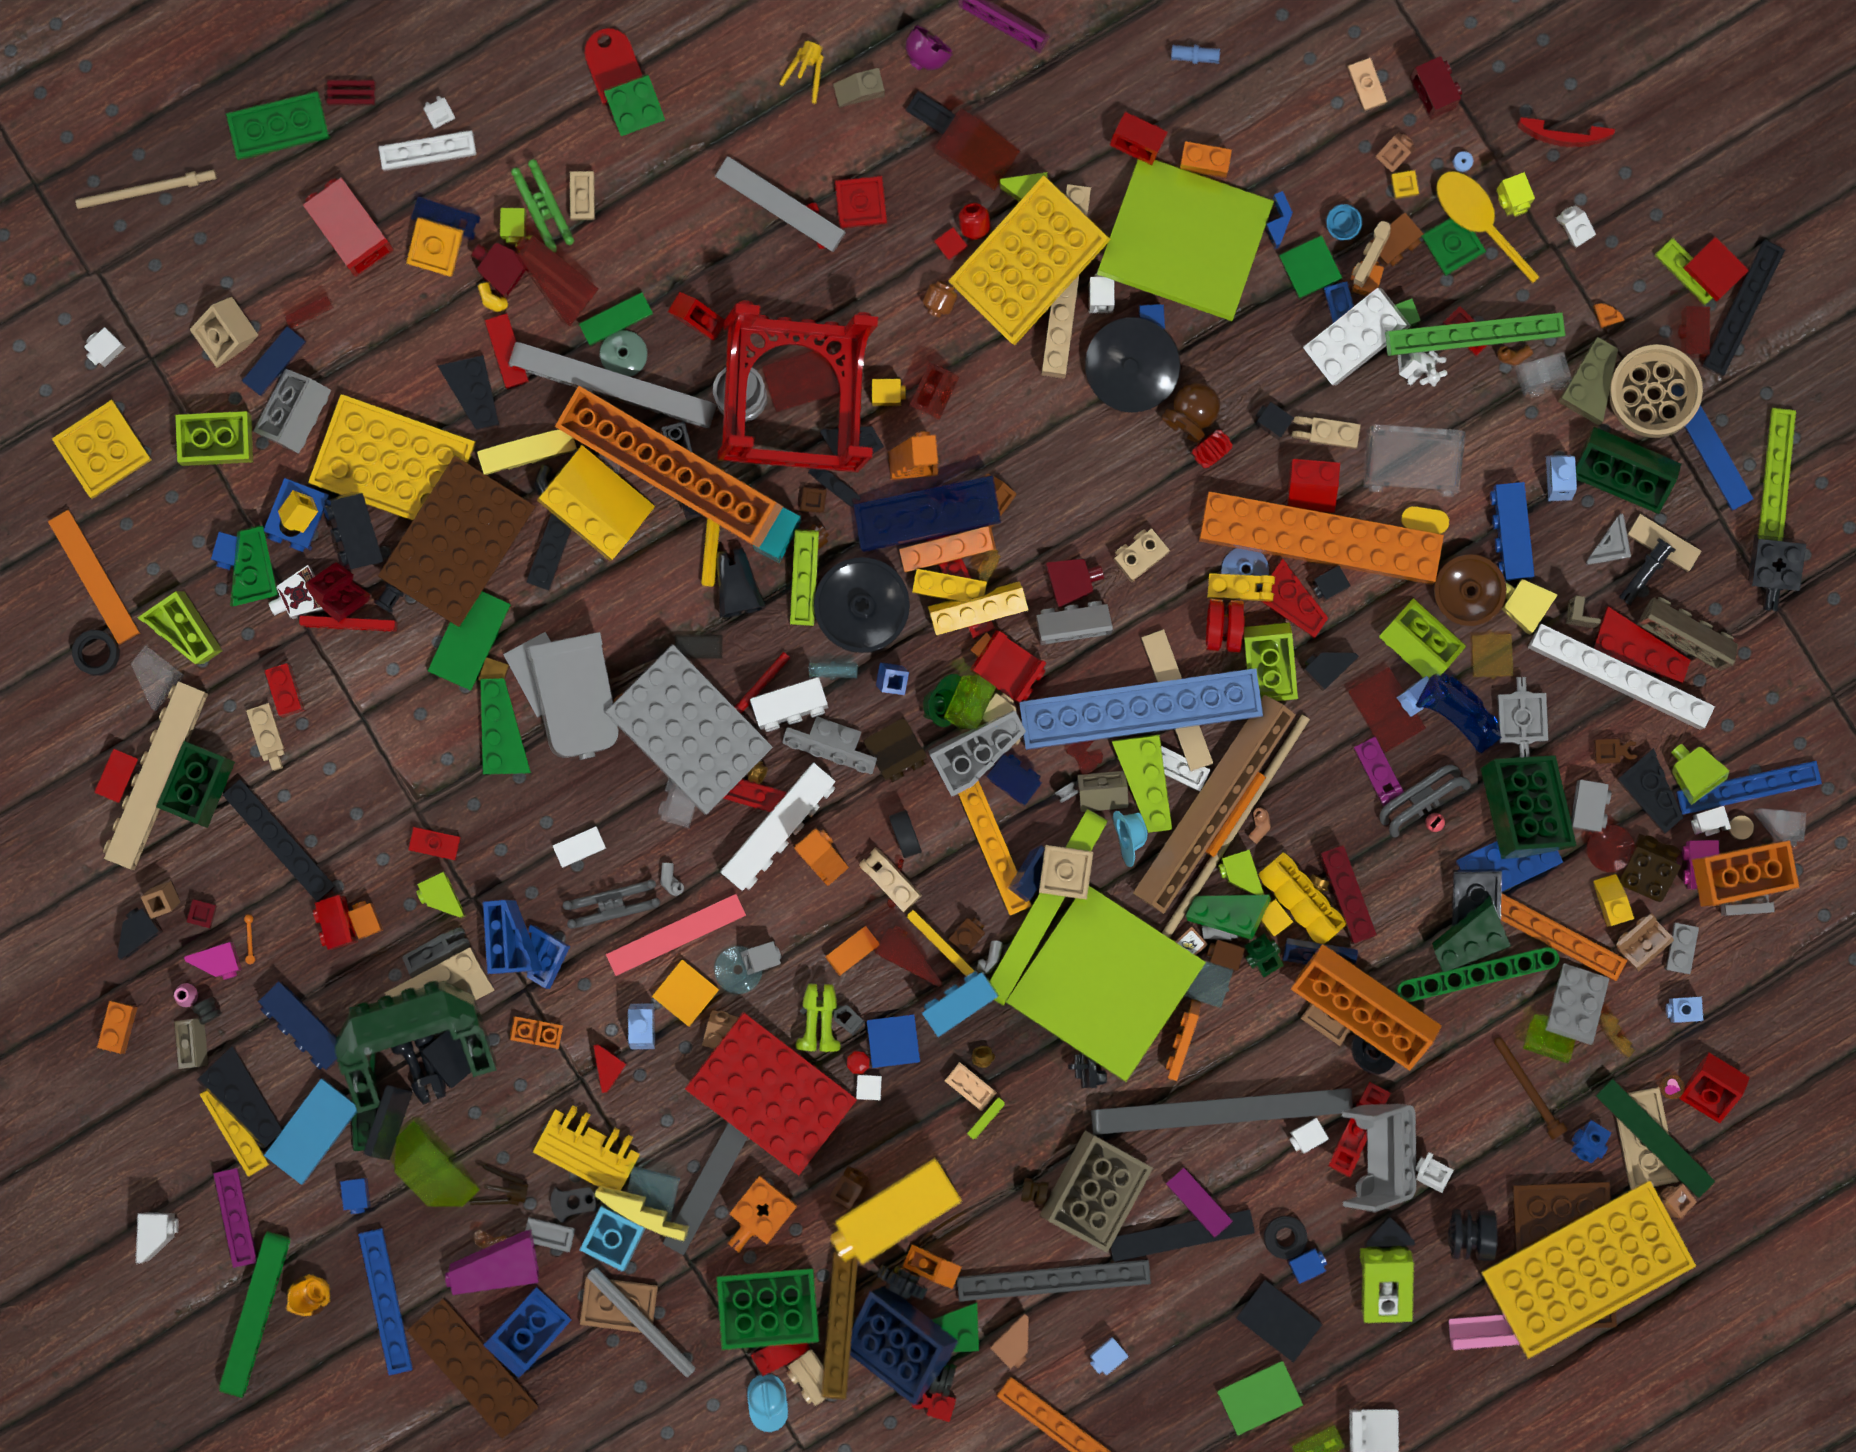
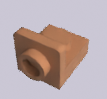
(1396, 151)

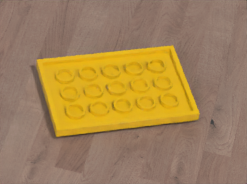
(1029, 260)
(384, 457)

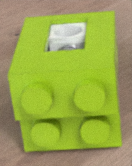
(1387, 1266)

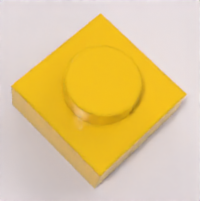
(1404, 184)

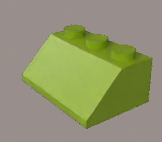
(1422, 640)

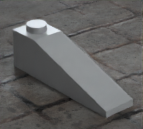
(971, 754)

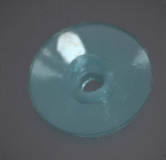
(727, 978)

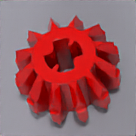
(1212, 448)

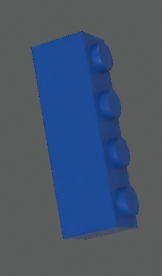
(1513, 531)

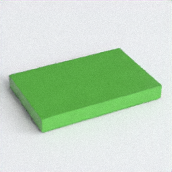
(1259, 1397)

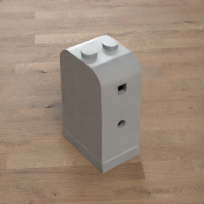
(574, 695)

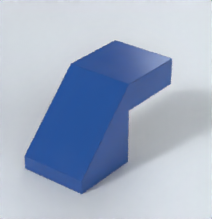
(1277, 228)

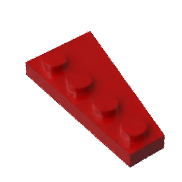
(1638, 648)

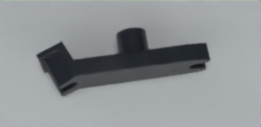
(835, 486)

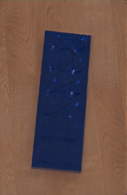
(927, 513)

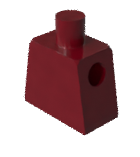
(499, 267)
(1072, 580)

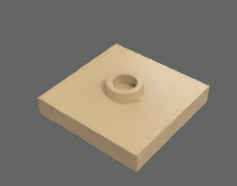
(1066, 872)

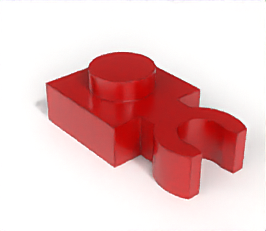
(938, 1406)

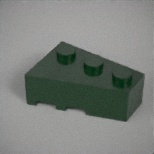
(1471, 938)

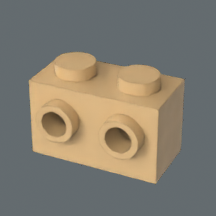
(1141, 554)

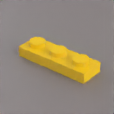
(947, 586)

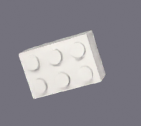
(789, 704)

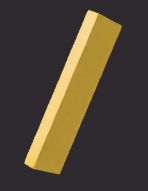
(940, 943)
(240, 1141)

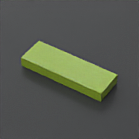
(1675, 260)

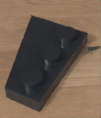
(473, 390)
(1650, 790)

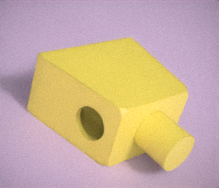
(1527, 604)

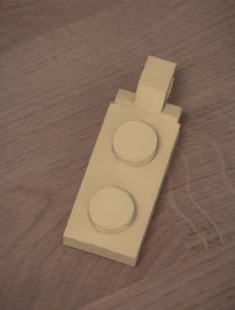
(267, 734)

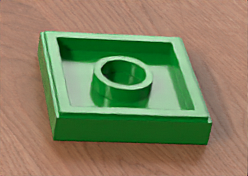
(1452, 246)
(1310, 267)

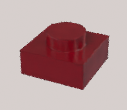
(201, 913)

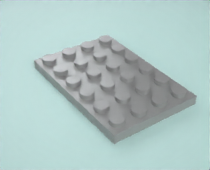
(688, 729)

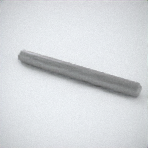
(641, 1322)

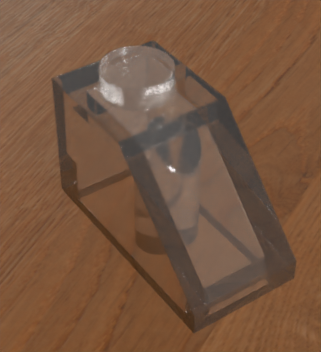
(1783, 824)

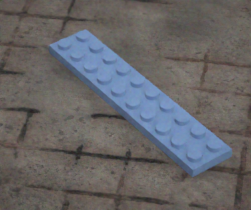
(1141, 709)

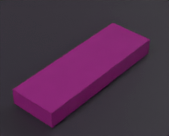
(1199, 1203)

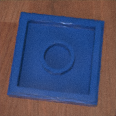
(893, 1041)

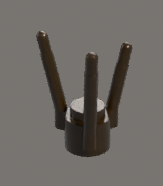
(515, 1191)

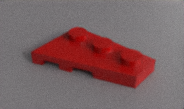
(1294, 601)

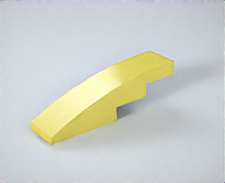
(525, 451)
(634, 1209)

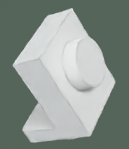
(1576, 225)
(1433, 1173)

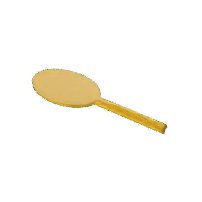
(1473, 210)

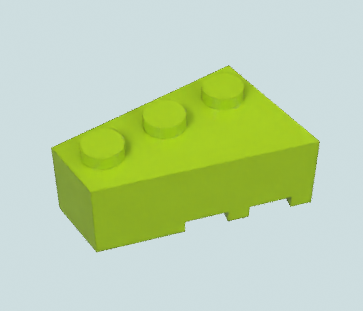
(182, 627)

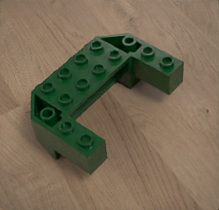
(403, 1020)

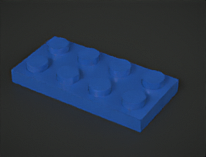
(1513, 869)

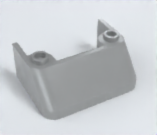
(1390, 1155)

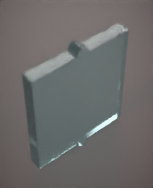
(1210, 985)

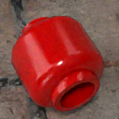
(974, 221)

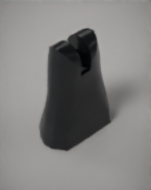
(737, 585)

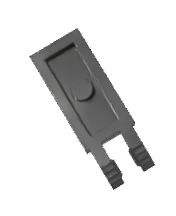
(435, 951)

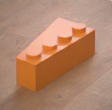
(914, 457)

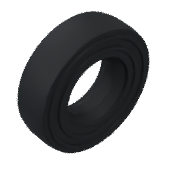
(1272, 1244)

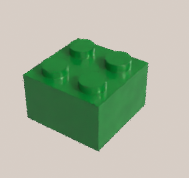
(634, 105)

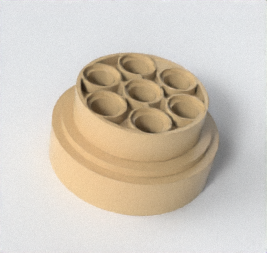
(1681, 372)

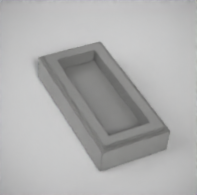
(551, 1234)

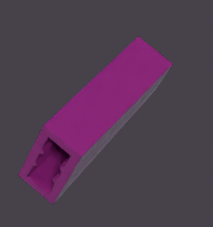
(497, 1266)

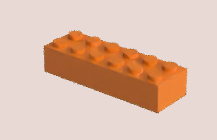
(1366, 1007)

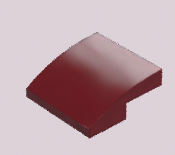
(337, 592)

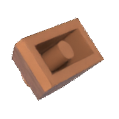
(1013, 1343)

